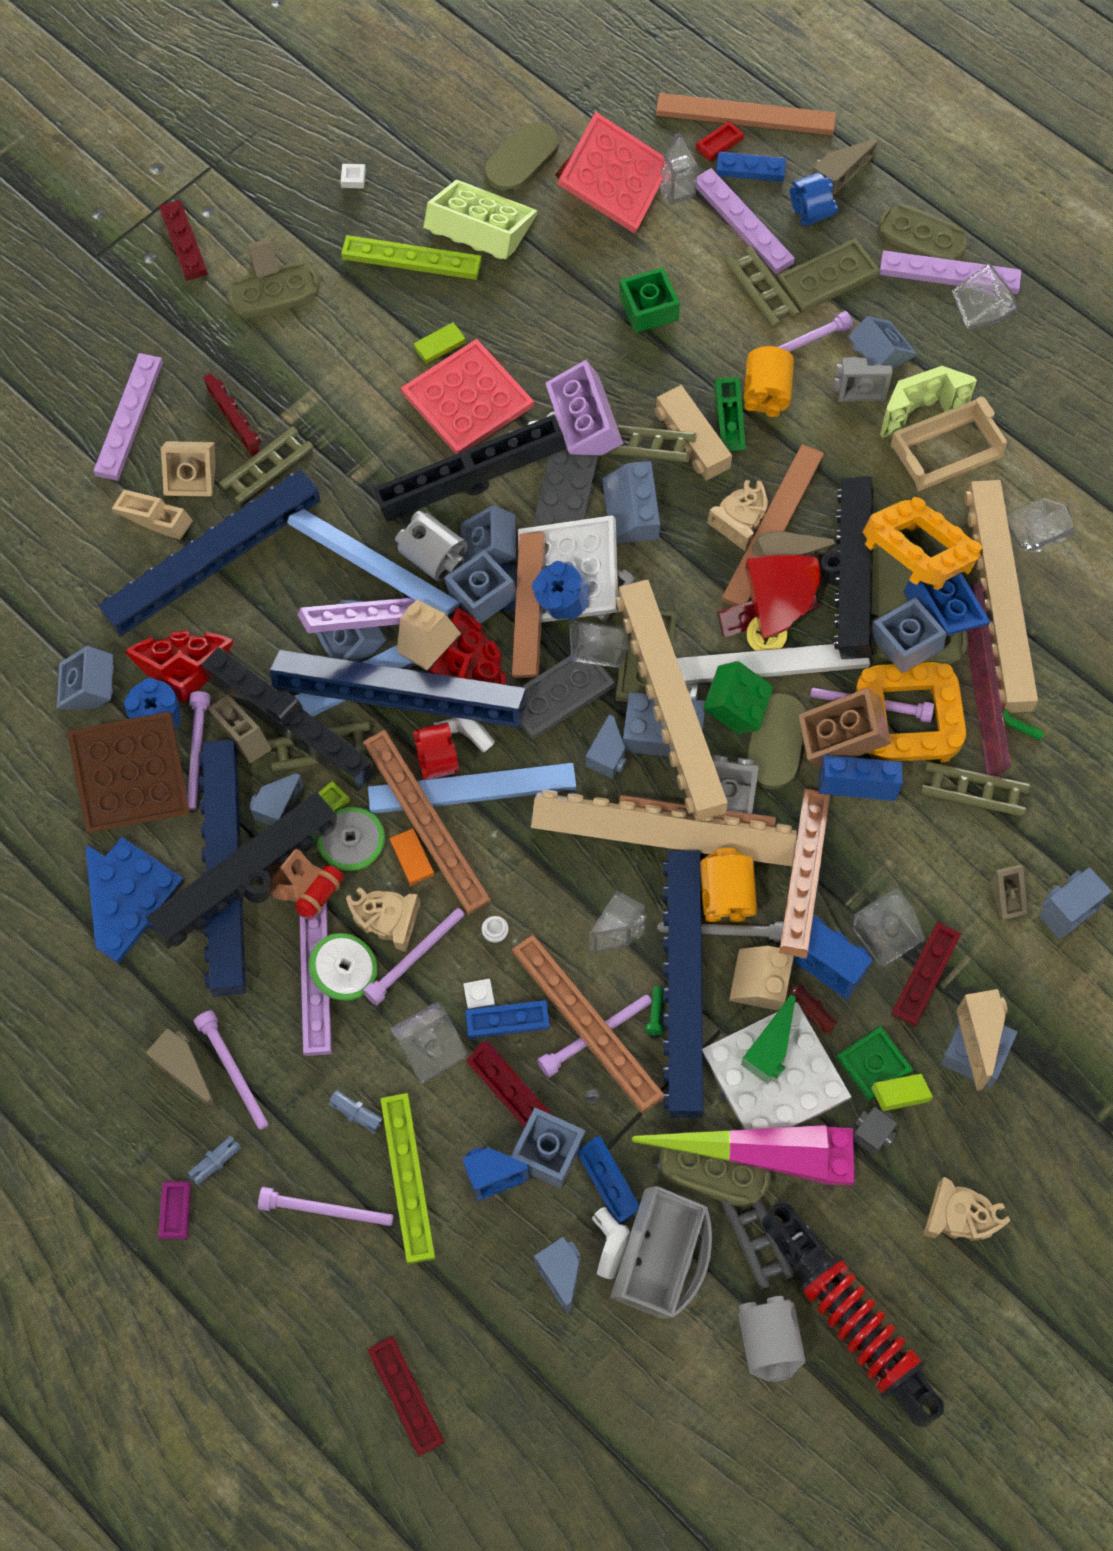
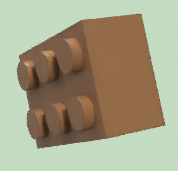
(845, 727)

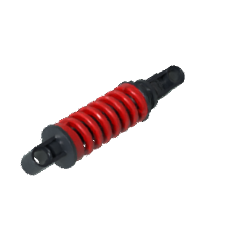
(826, 1283)

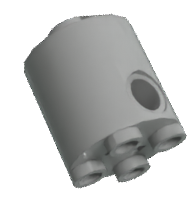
(431, 546)
(771, 1339)

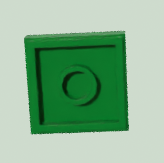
(873, 1061)

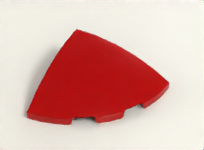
(781, 589)
(470, 654)
(178, 659)

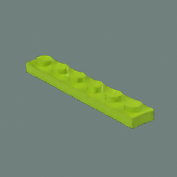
(411, 257)
(407, 1179)

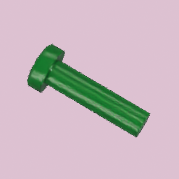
(1021, 726)
(653, 1027)

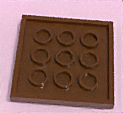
(128, 772)

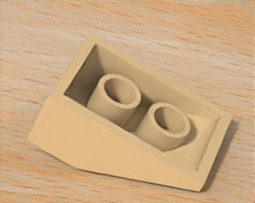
(981, 1025)

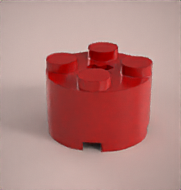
(436, 751)

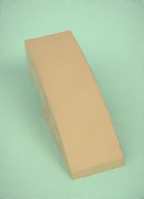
(153, 513)

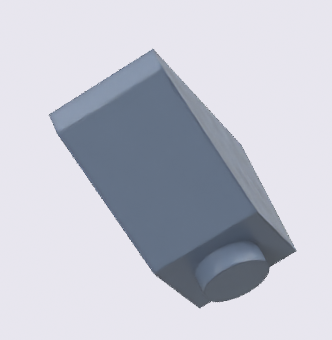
(607, 750)
(276, 799)

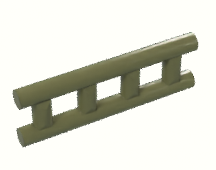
(763, 274)
(655, 452)
(262, 478)
(281, 744)
(989, 782)

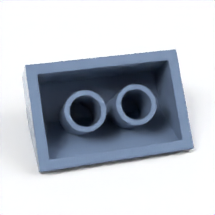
(633, 502)

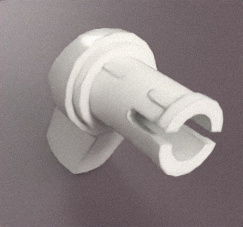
(472, 730)
(615, 1243)

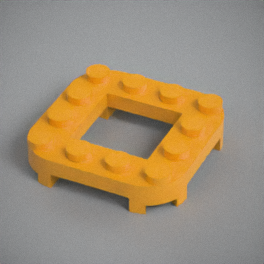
(884, 530)
(948, 709)

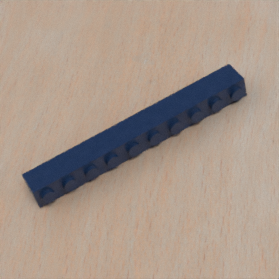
(208, 553)
(398, 688)
(222, 838)
(685, 985)

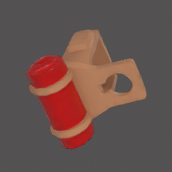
(305, 884)

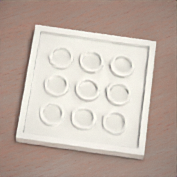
(590, 549)
(801, 1092)

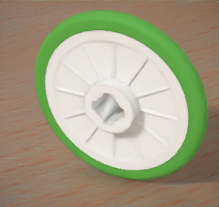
(336, 981)

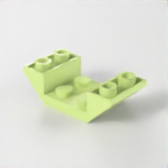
(938, 384)

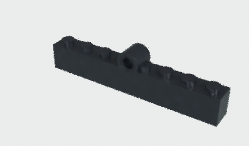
(470, 468)
(852, 569)
(288, 718)
(240, 871)

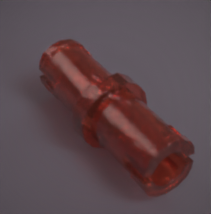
(813, 1009)

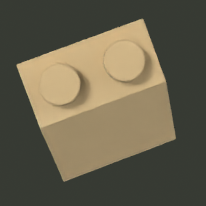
(188, 468)
(424, 634)
(761, 977)

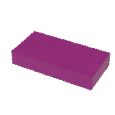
(175, 1210)

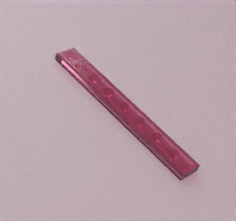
(987, 694)

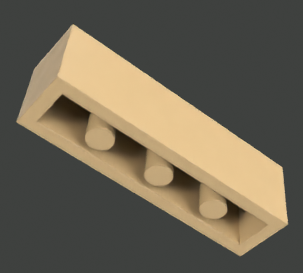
(680, 413)

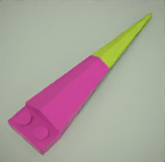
(803, 1152)

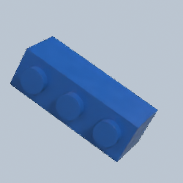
(860, 777)

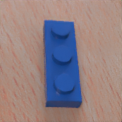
(751, 166)
(507, 1019)
(608, 1180)

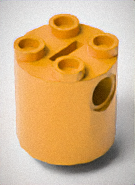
(768, 380)
(728, 886)

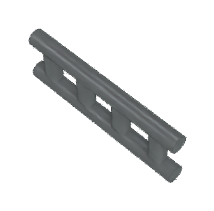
(750, 1247)

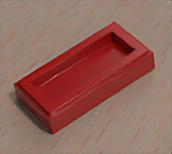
(719, 141)

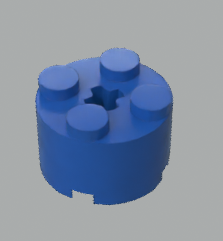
(813, 198)
(561, 591)
(152, 698)

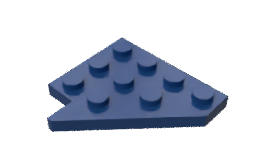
(122, 894)

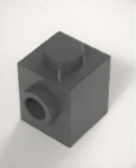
(875, 1130)

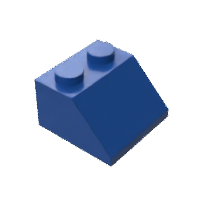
(493, 1172)

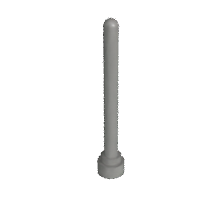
(773, 931)

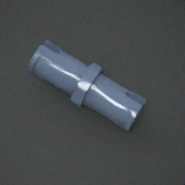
(355, 1111)
(214, 1161)

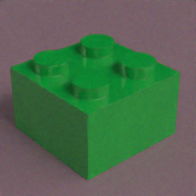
(649, 299)
(738, 697)

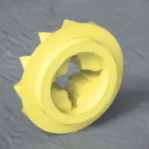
(757, 642)

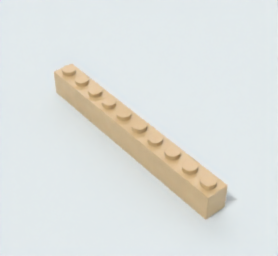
(1001, 596)
(671, 701)
(662, 828)

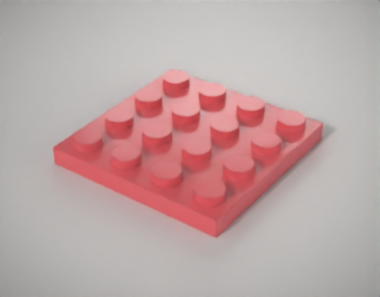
(613, 172)
(467, 397)

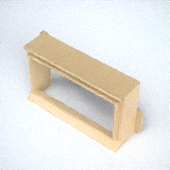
(976, 411)

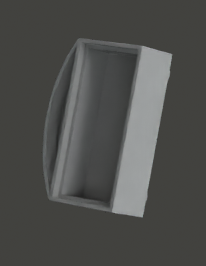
(664, 1255)

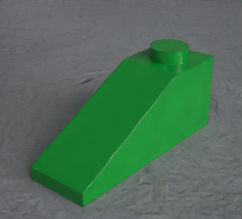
(729, 412)
(769, 1050)

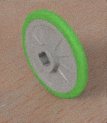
(357, 853)

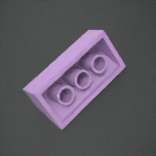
(583, 411)

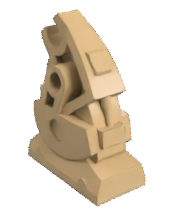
(740, 514)
(386, 915)
(959, 1214)

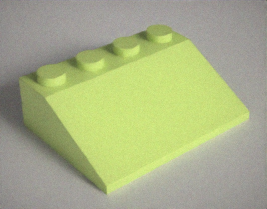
(478, 219)

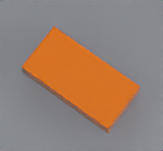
(411, 857)

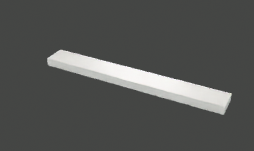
(770, 662)

